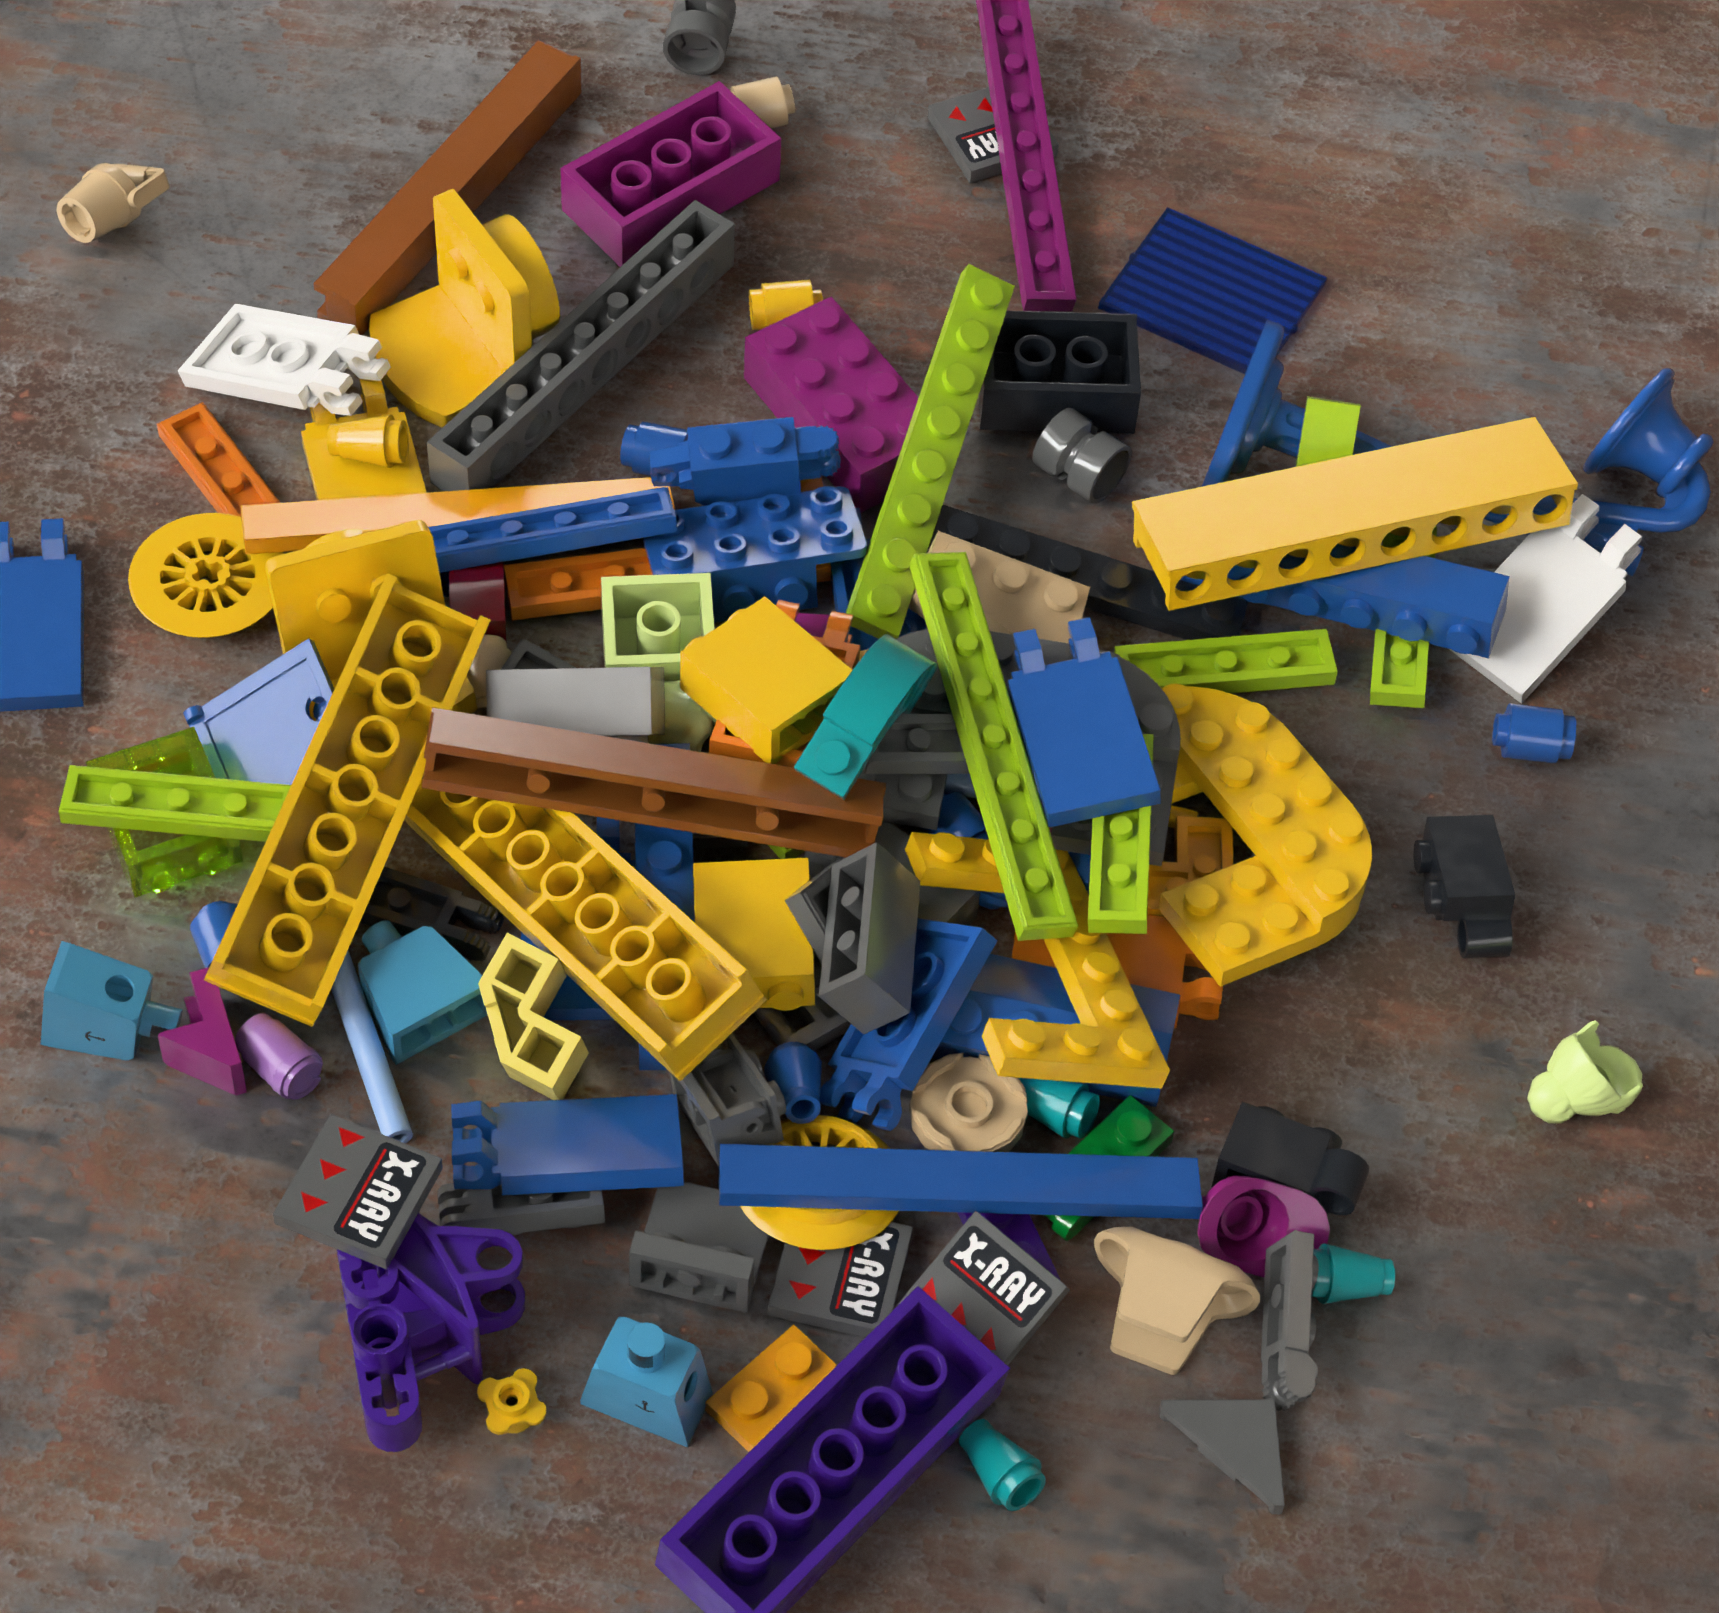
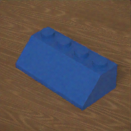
(1035, 992)

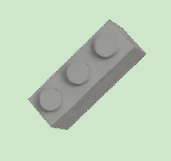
(585, 700)

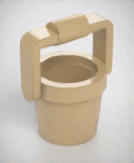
(109, 199)

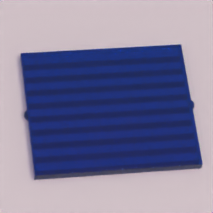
(1210, 290)

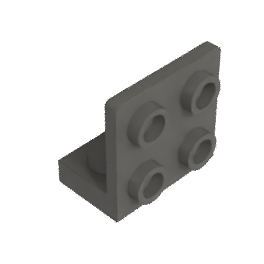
(697, 1249)

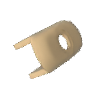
(1168, 1295)

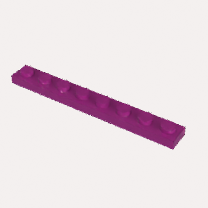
(1026, 156)

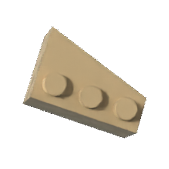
(1016, 593)

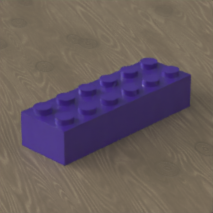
(833, 1463)

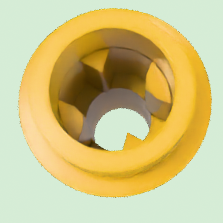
(370, 440)

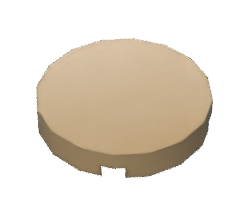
(967, 1106)

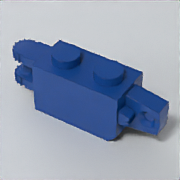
(746, 459)

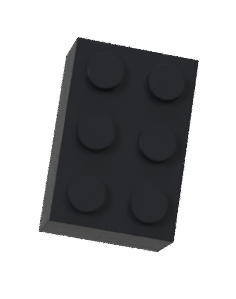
(1063, 363)

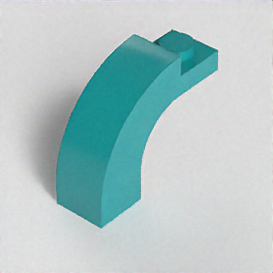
(862, 711)

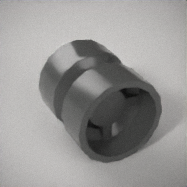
(699, 35)
(1076, 451)

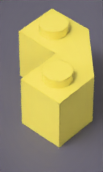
(517, 995)

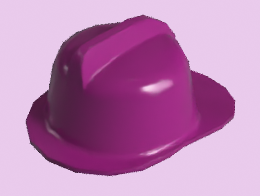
(1251, 1214)

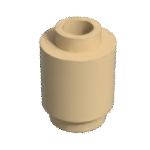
(767, 100)

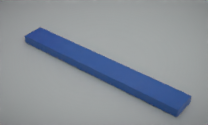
(959, 1181)

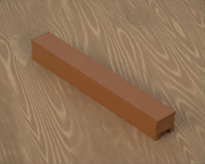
(470, 162)
(646, 784)

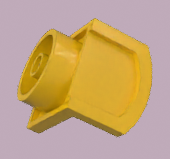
(474, 323)
(333, 584)

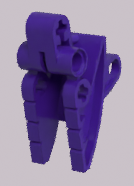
(423, 1309)

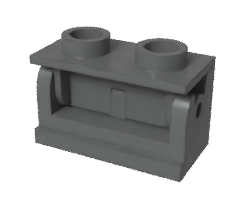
(731, 1099)

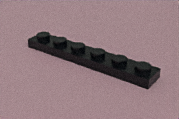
(1114, 585)

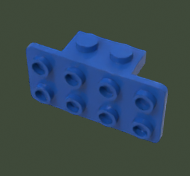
(761, 546)

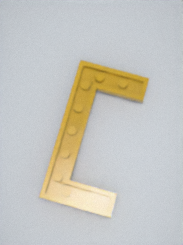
(1113, 1035)

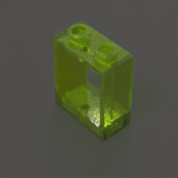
(165, 864)

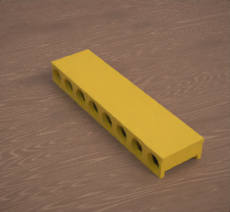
(1353, 504)
(345, 805)
(598, 918)

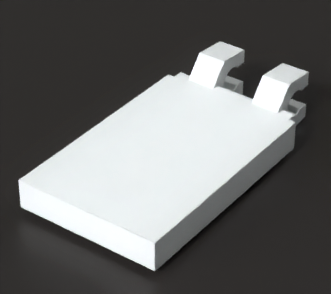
(284, 360)
(1554, 598)

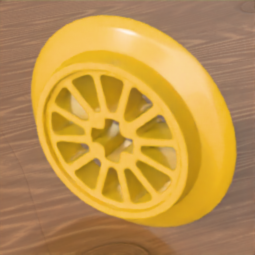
(167, 591)
(817, 1226)

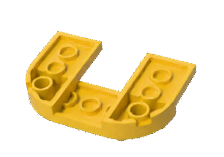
(1291, 816)

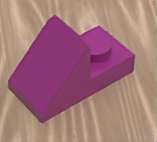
(207, 1044)

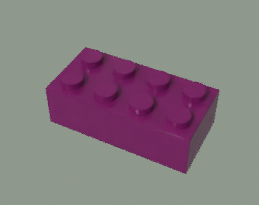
(644, 178)
(833, 376)

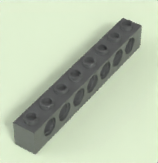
(582, 352)

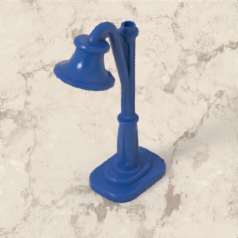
(1643, 439)

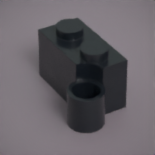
(1468, 882)
(1294, 1155)

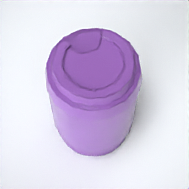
(279, 1056)

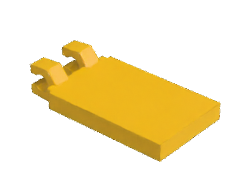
(348, 478)

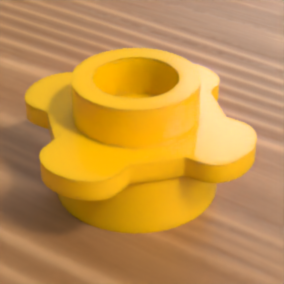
(516, 1418)

